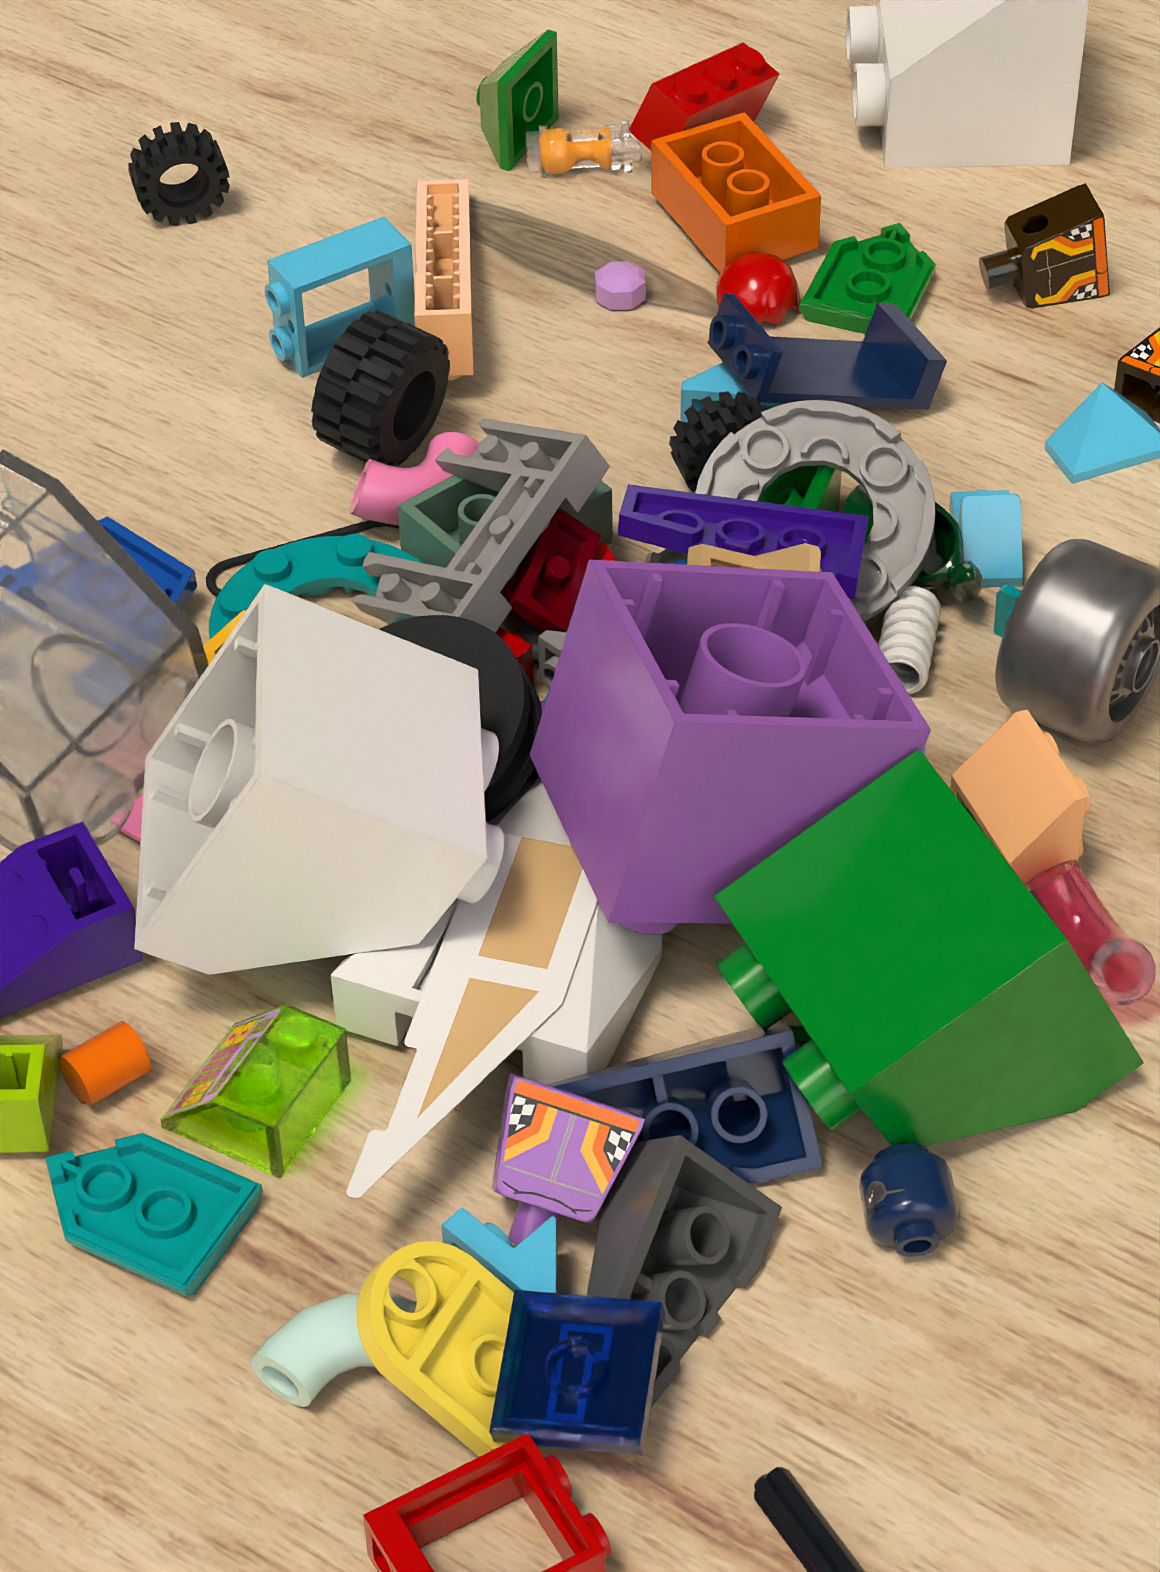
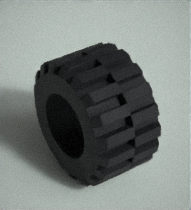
(380, 389)

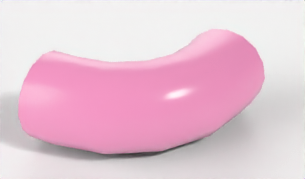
(387, 486)

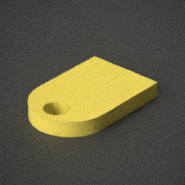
(452, 1343)

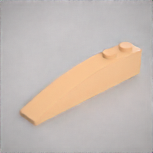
(445, 269)

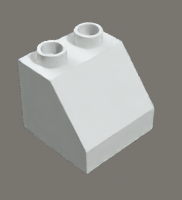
(968, 79)
(313, 796)

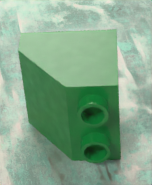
(918, 971)

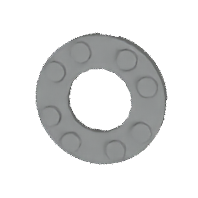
(853, 443)

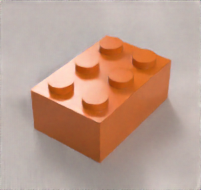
(735, 191)

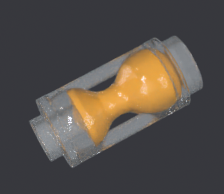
(561, 150)

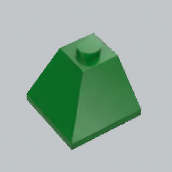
(520, 98)

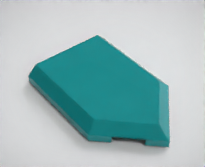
(152, 1208)

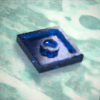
(578, 1372)

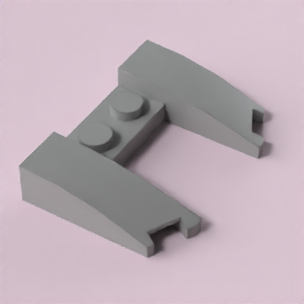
(535, 476)

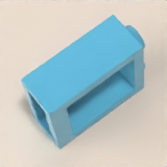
(370, 246)

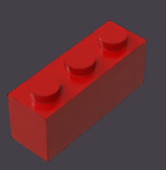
(705, 92)

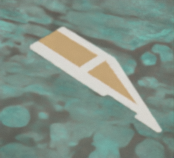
(488, 990)

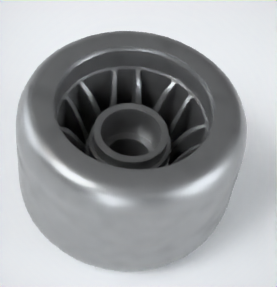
(1082, 641)

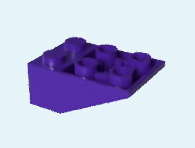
(60, 919)

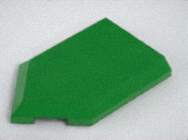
(867, 273)

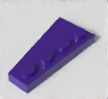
(744, 526)

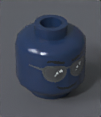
(908, 1199)

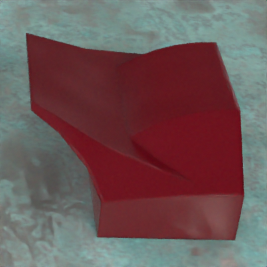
(552, 573)

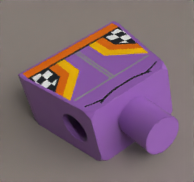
(558, 1153)

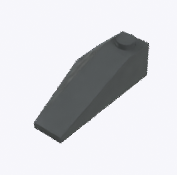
(679, 1236)

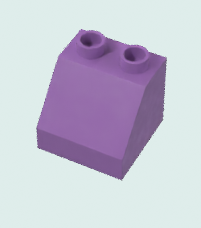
(709, 728)

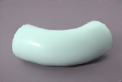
(315, 1348)

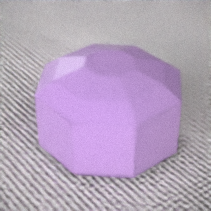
(620, 285)

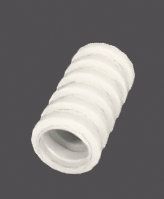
(910, 636)

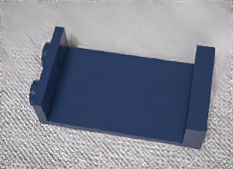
(886, 370)

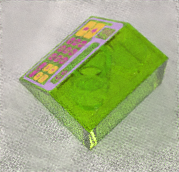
(264, 1088)

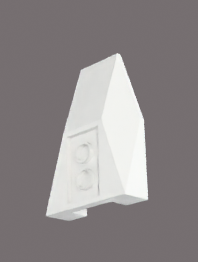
(382, 988)

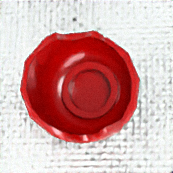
(762, 285)

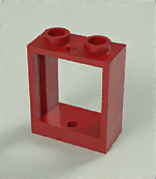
(476, 1489)

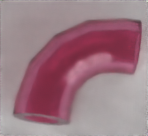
(1114, 960)

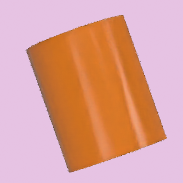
(105, 1063)

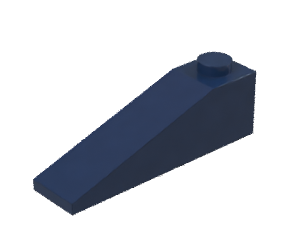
(721, 1097)

